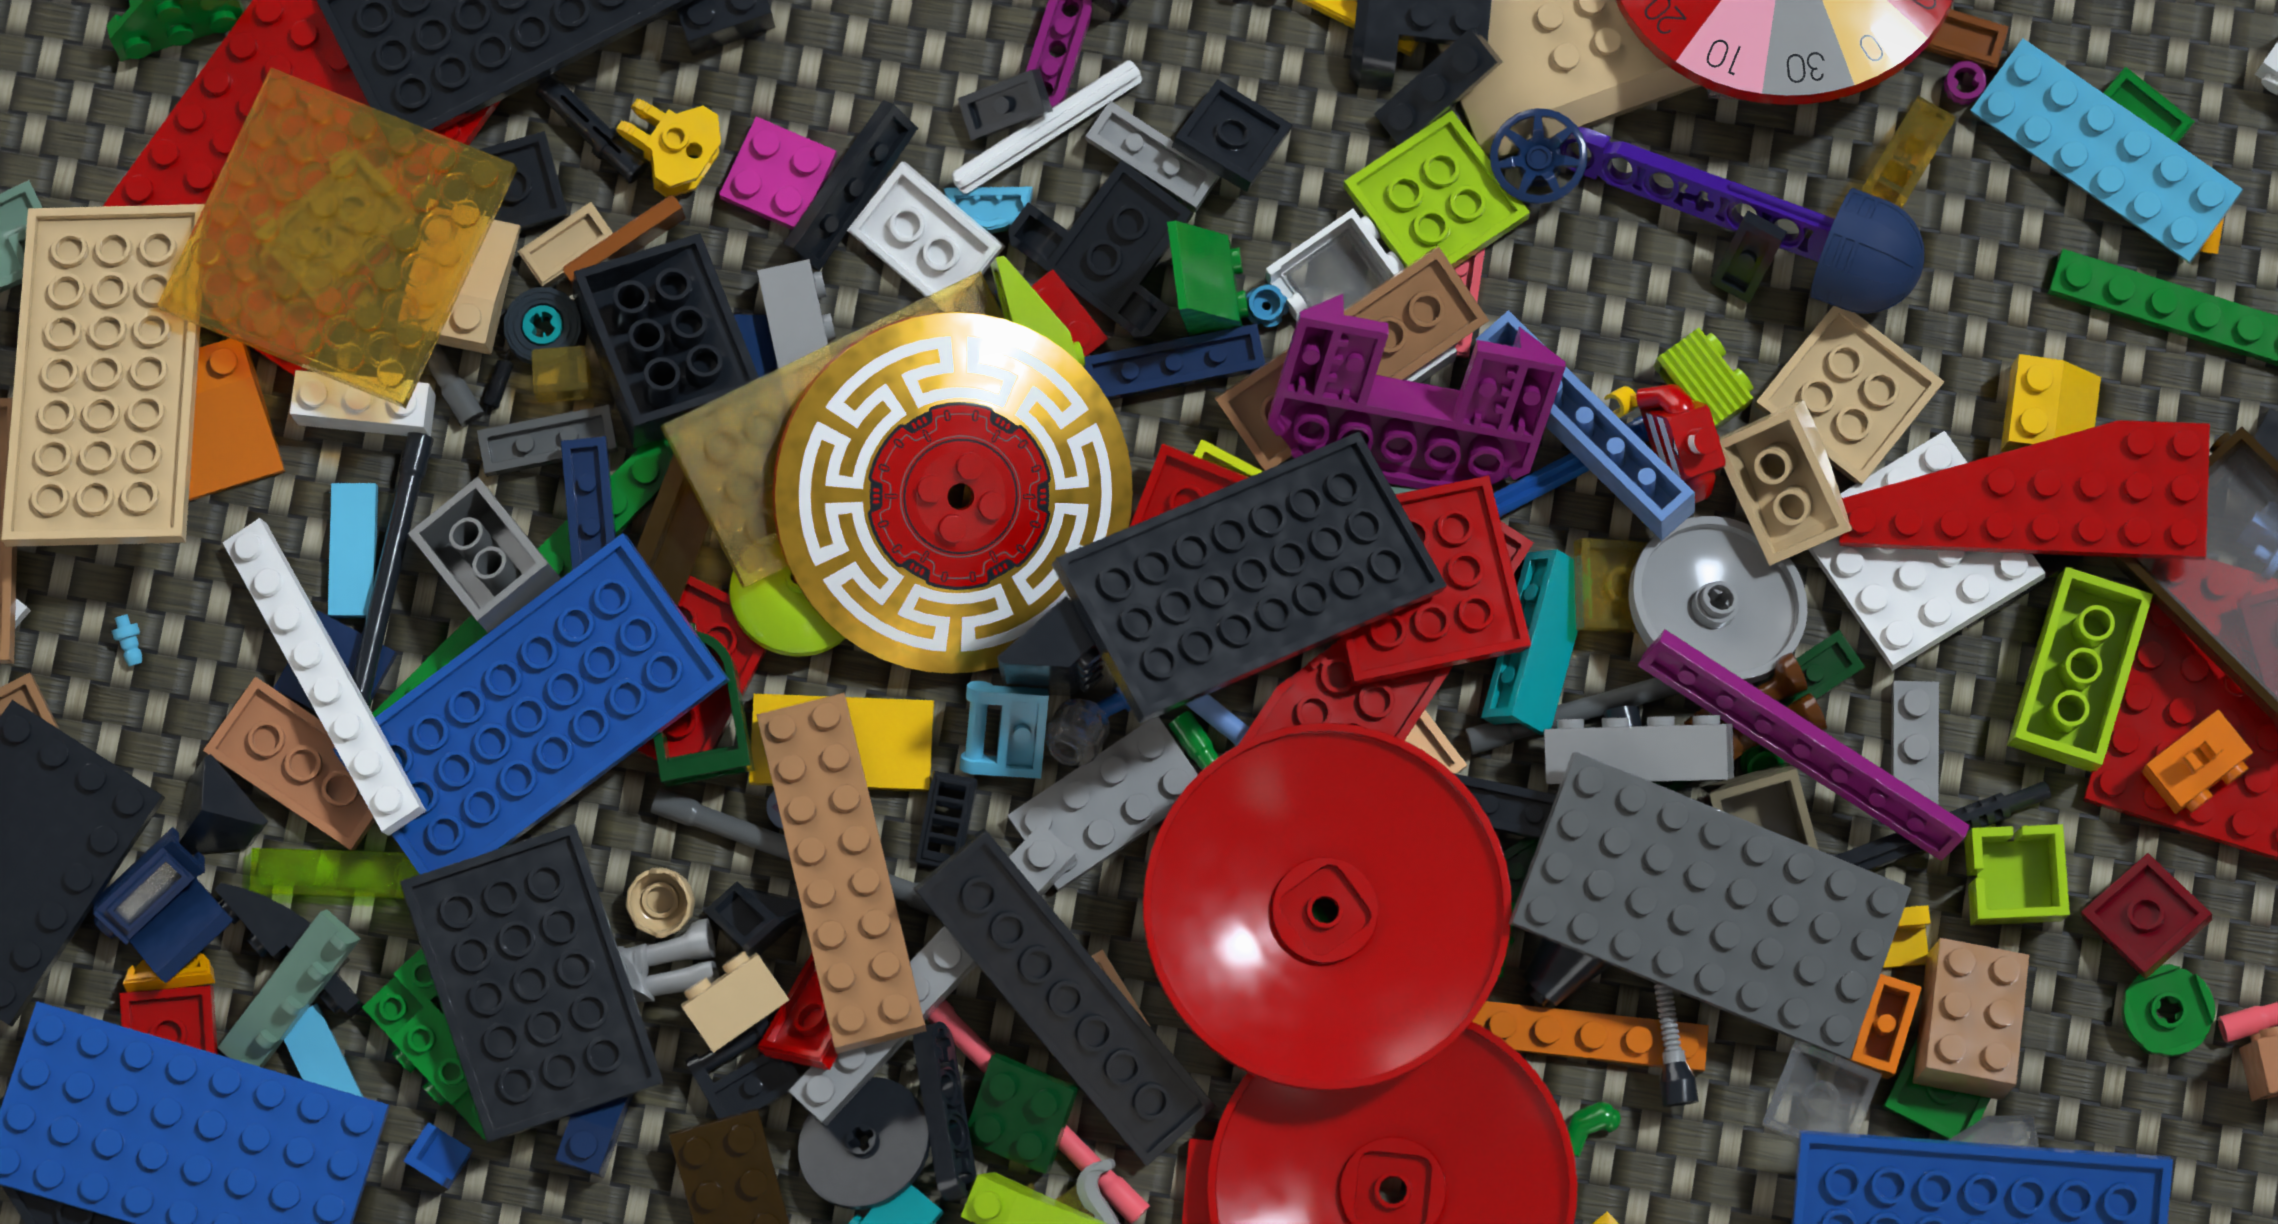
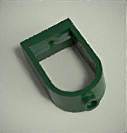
(714, 762)

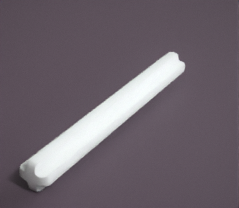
(1046, 127)

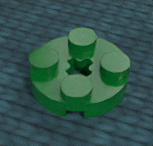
(2155, 1034)

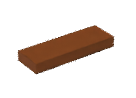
(631, 236)

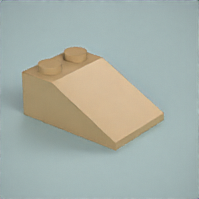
(480, 302)
(1785, 482)

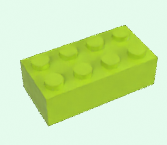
(2079, 669)

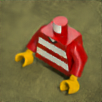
(1678, 432)

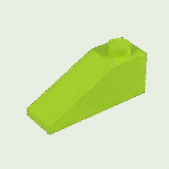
(1026, 308)
(1005, 1201)

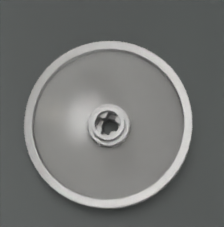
(1719, 596)

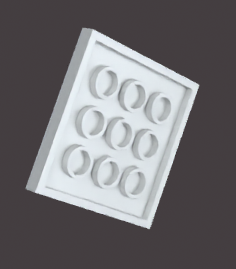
(1919, 595)

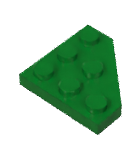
(168, 23)

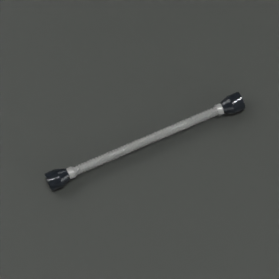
(1677, 1080)

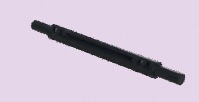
(1977, 815)

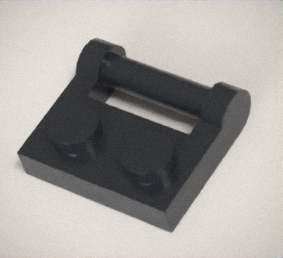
(748, 1087)

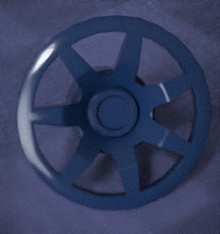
(1538, 157)

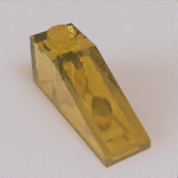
(1909, 152)

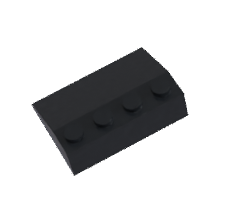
(662, 333)

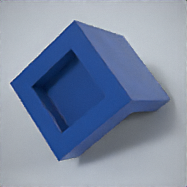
(438, 1155)

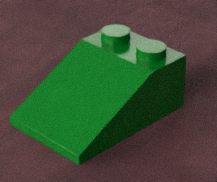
(1206, 279)

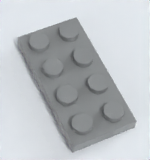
(1111, 798)

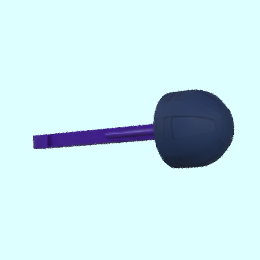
(1864, 255)

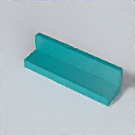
(1530, 682)

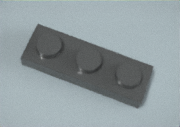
(539, 440)

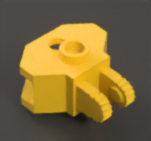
(672, 143)

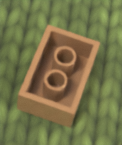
(1971, 1019)

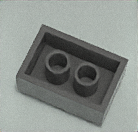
(483, 555)

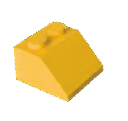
(2047, 401)

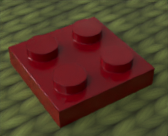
(2146, 915)

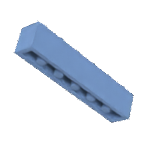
(1609, 447)

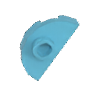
(992, 206)

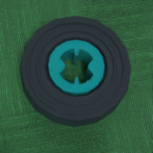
(537, 304)

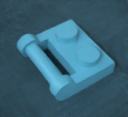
(1020, 730)

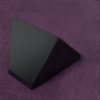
(217, 812)
(753, 917)

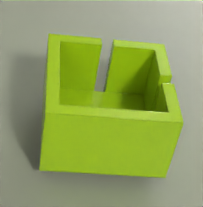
(2019, 877)

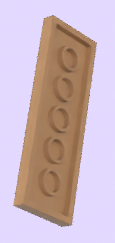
(1425, 315)

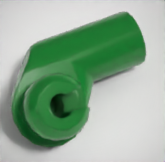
(1590, 1120)

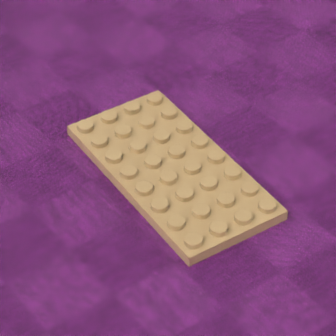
(101, 381)

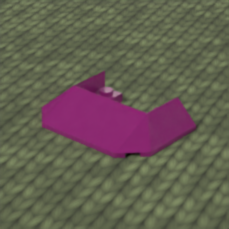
(1412, 428)

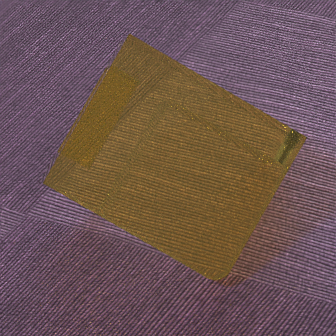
(561, 374)

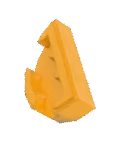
(196, 972)

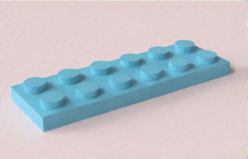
(2106, 150)

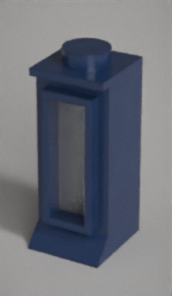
(146, 887)

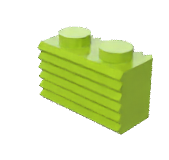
(1705, 376)

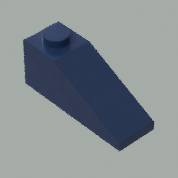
(592, 1137)

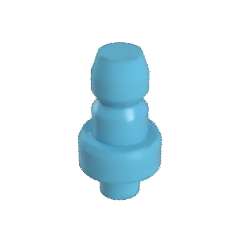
(127, 637)

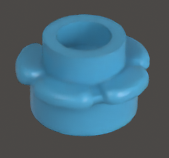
(1271, 295)

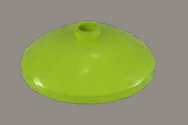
(780, 616)

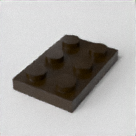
(729, 1171)

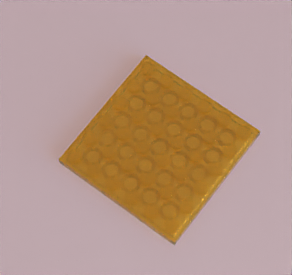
(337, 237)

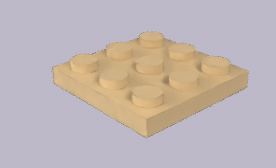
(1856, 389)

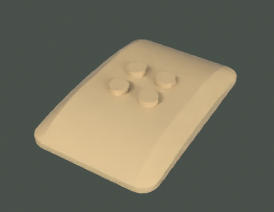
(1566, 60)

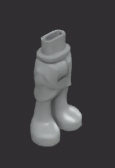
(694, 944)

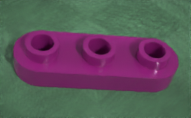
(1062, 31)

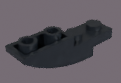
(276, 932)

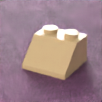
(734, 1000)

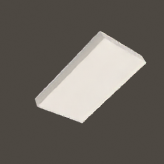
(923, 233)

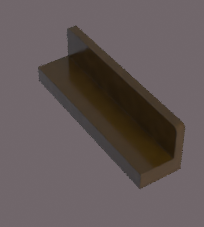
(674, 532)

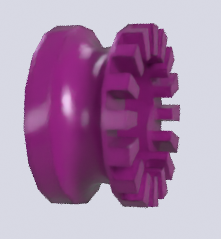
(1978, 81)

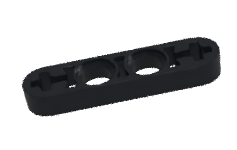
(945, 1111)

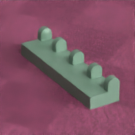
(290, 991)

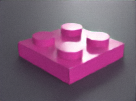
(777, 173)

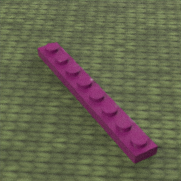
(1803, 745)

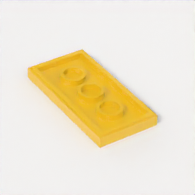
(890, 736)

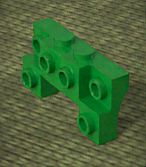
(420, 1032)

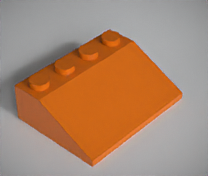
(231, 423)

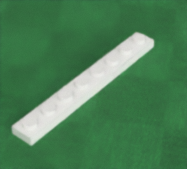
(324, 677)

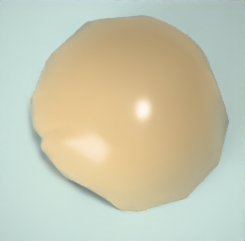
(660, 902)

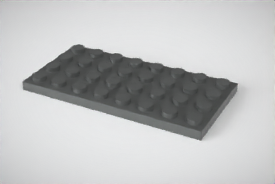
(1710, 905)

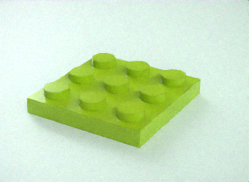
(1436, 194)

